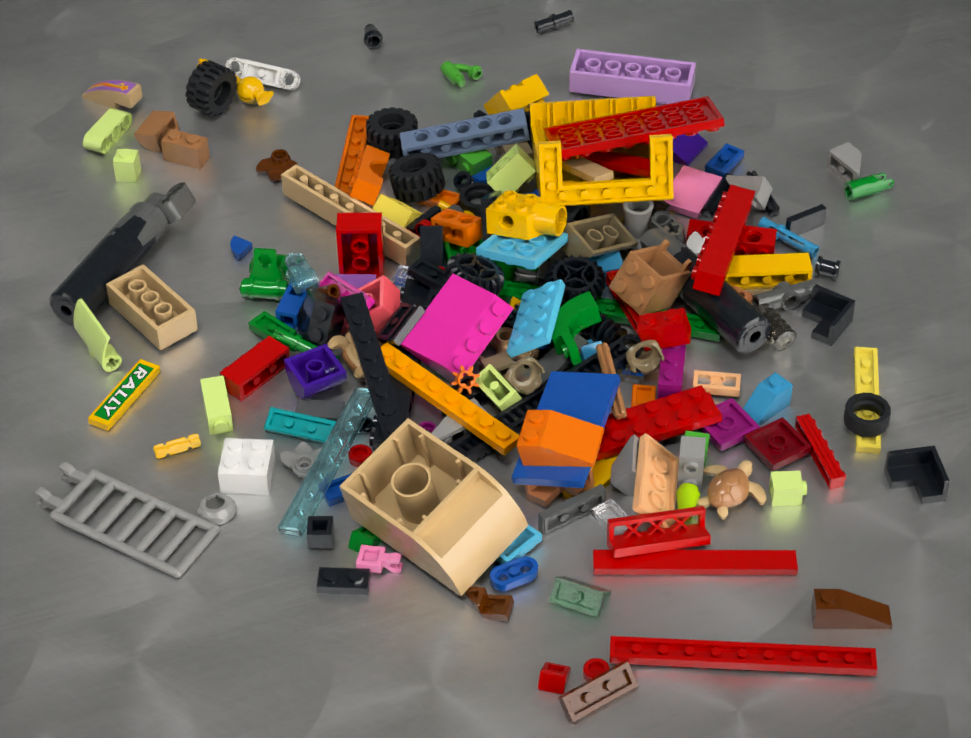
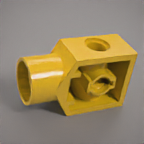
(524, 216)

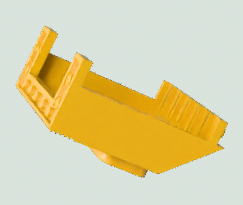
(568, 189)

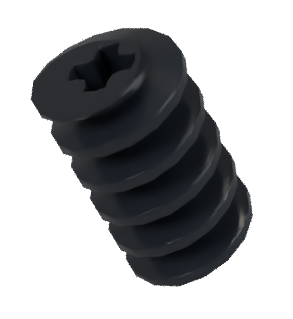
(604, 331)

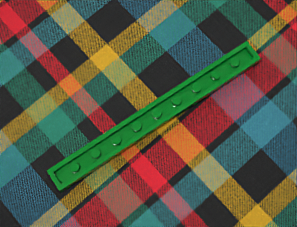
(611, 308)

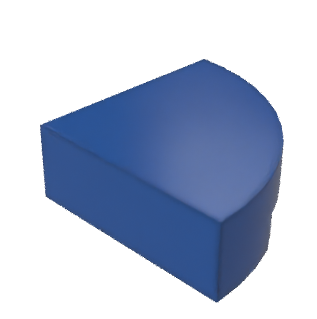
(240, 247)

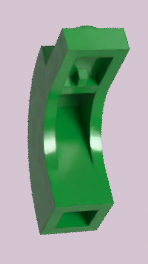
(571, 319)

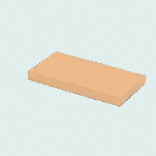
(655, 479)

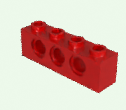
(752, 241)

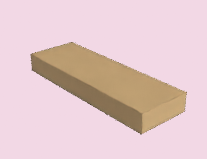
(587, 170)

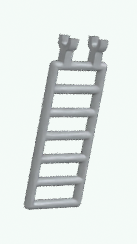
(83, 481)

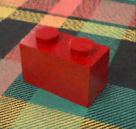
(666, 327)

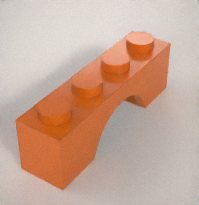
(367, 174)

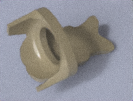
(648, 360)
(525, 380)

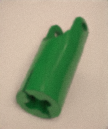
(867, 186)

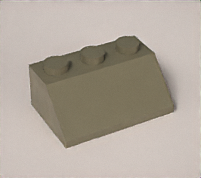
(597, 236)

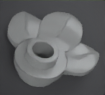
(300, 459)

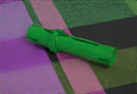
(293, 341)

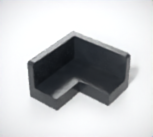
(831, 312)
(918, 468)

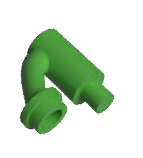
(454, 74)

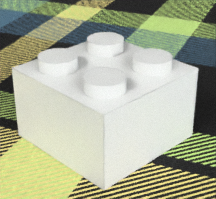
(246, 466)

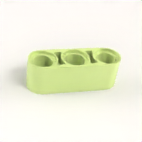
(107, 131)

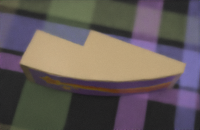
(114, 93)

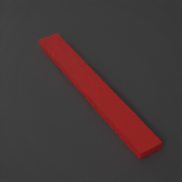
(698, 563)

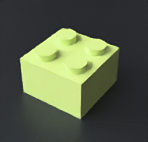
(511, 170)

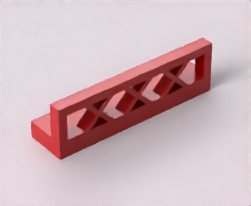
(656, 537)

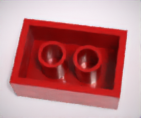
(360, 243)

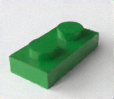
(266, 324)

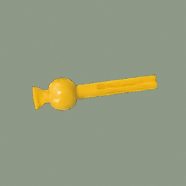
(250, 89)

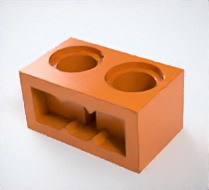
(458, 227)

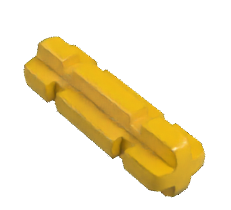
(176, 446)

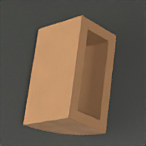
(155, 128)

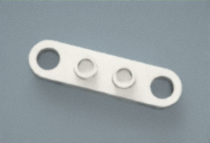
(267, 74)

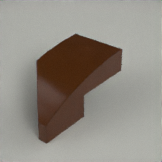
(490, 606)

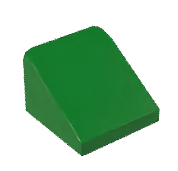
(362, 537)

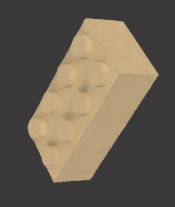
(152, 307)

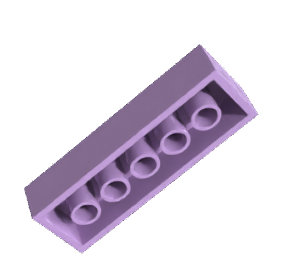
(631, 76)

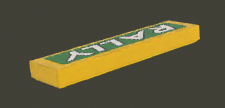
(124, 395)

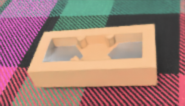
(718, 382)

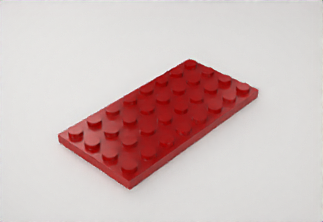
(635, 127)

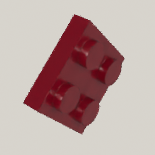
(777, 444)

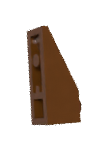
(847, 611)

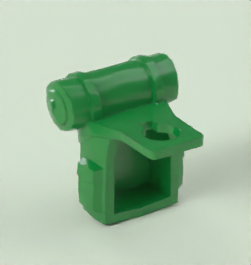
(266, 276)

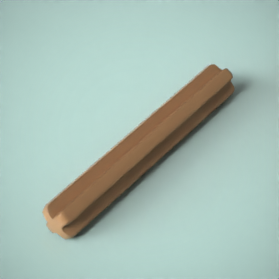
(607, 367)

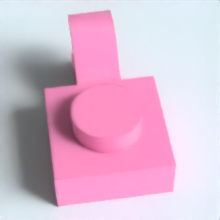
(376, 558)

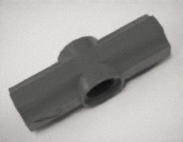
(786, 295)

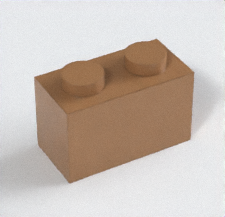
(185, 149)

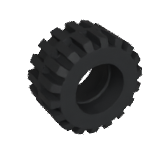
(211, 88)
(384, 129)
(416, 177)

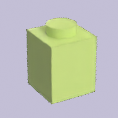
(127, 165)
(786, 488)

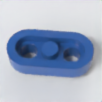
(511, 573)

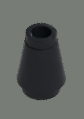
(372, 36)

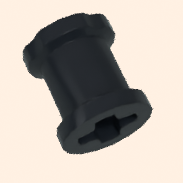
(827, 267)

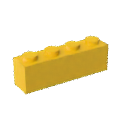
(768, 270)

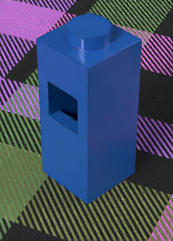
(290, 307)

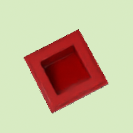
(553, 677)

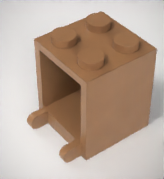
(650, 278)

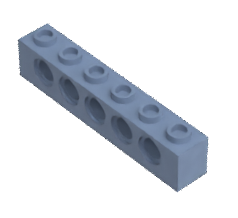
(467, 135)

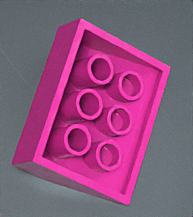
(456, 327)

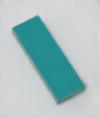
(298, 425)

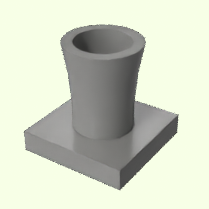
(637, 219)

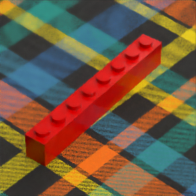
(722, 240)

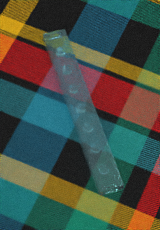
(326, 463)

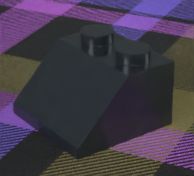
(320, 318)

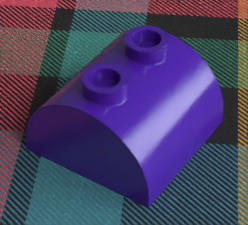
(314, 371)

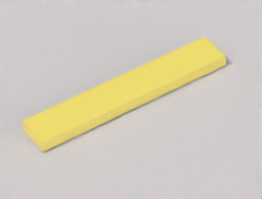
(866, 381)

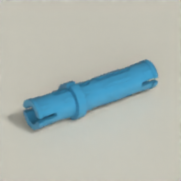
(808, 246)

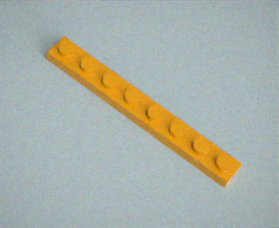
(449, 400)

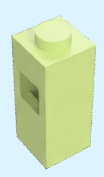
(216, 405)

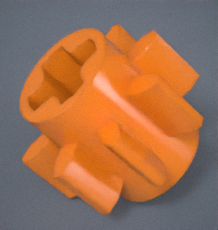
(459, 375)

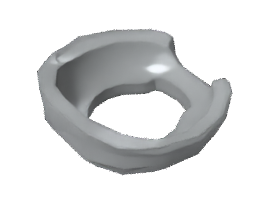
(220, 515)

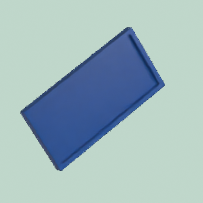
(579, 396)

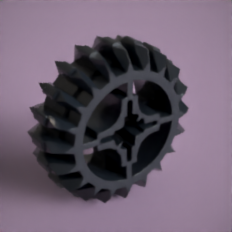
(476, 270)
(575, 274)

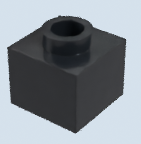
(320, 532)

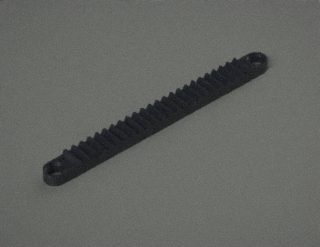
(514, 416)

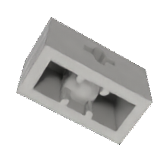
(691, 461)

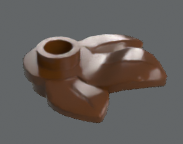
(276, 165)

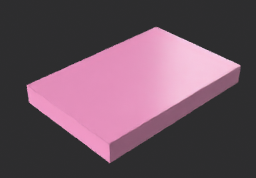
(692, 191)

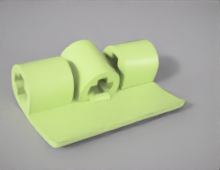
(95, 337)

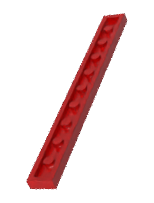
(743, 655)

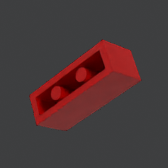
(255, 368)

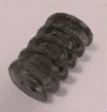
(781, 333)

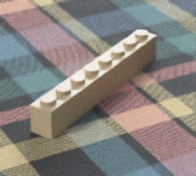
(328, 200)

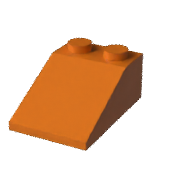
(558, 440)

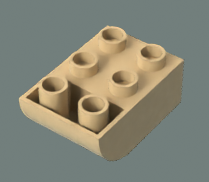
(433, 506)

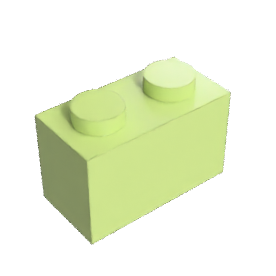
(497, 388)

